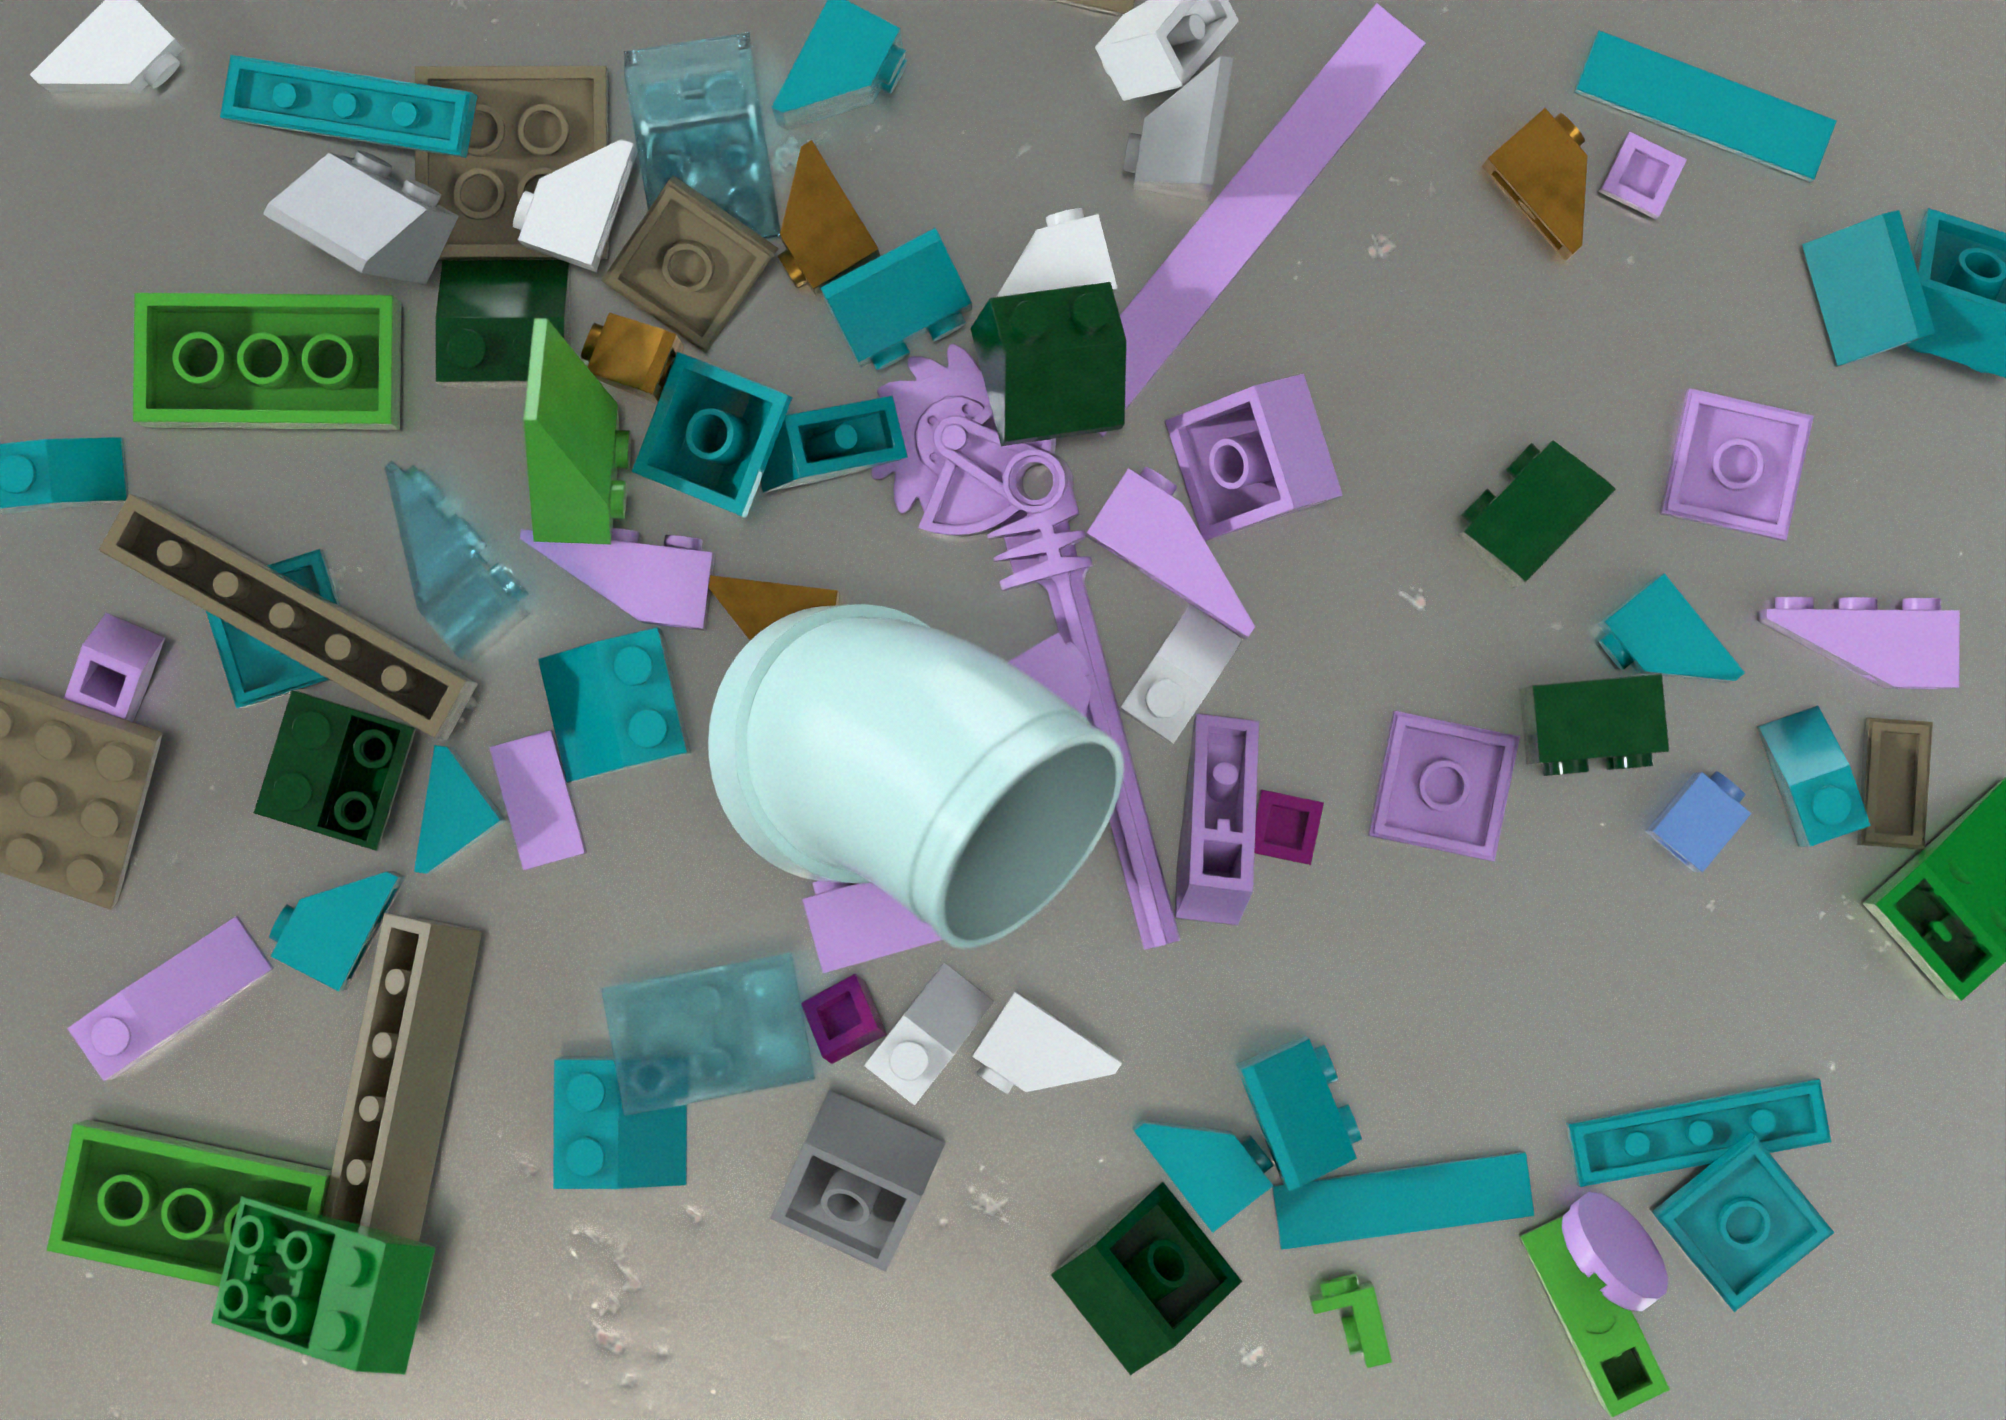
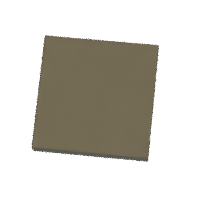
(689, 264)

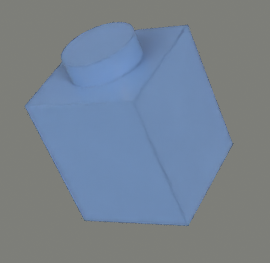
(1700, 819)

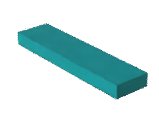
(348, 106)
(1705, 106)
(1696, 1131)
(1404, 1200)

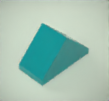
(454, 812)

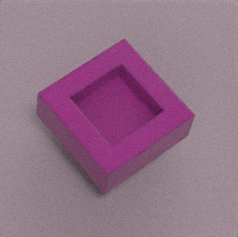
(1287, 826)
(843, 1018)

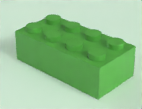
(267, 361)
(166, 1199)

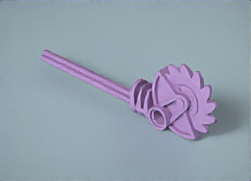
(976, 486)

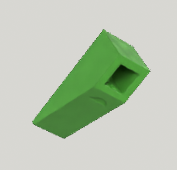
(1600, 1331)

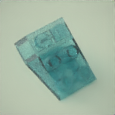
(704, 123)
(449, 578)
(708, 1033)

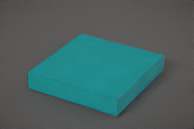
(1868, 288)
(256, 669)
(1743, 1222)

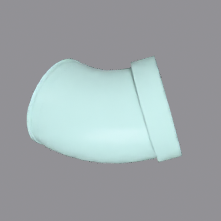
(909, 765)

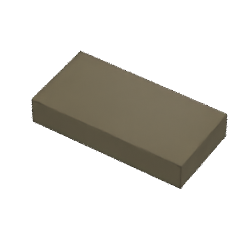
(1895, 782)

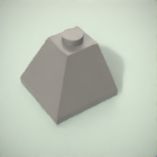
(1183, 137)

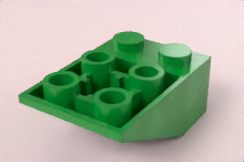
(1952, 900)
(323, 1287)

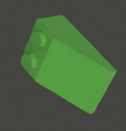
(571, 445)

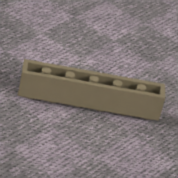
(288, 617)
(402, 1074)

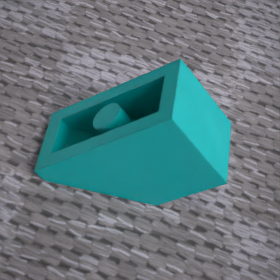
(834, 443)
(61, 473)
(1665, 636)
(1813, 777)
(334, 928)
(1208, 1167)

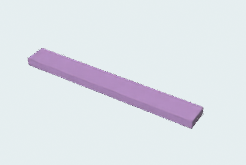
(1263, 192)

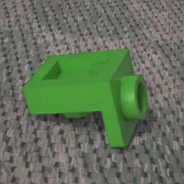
(1365, 1327)

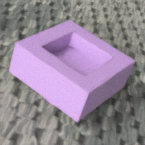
(1642, 175)

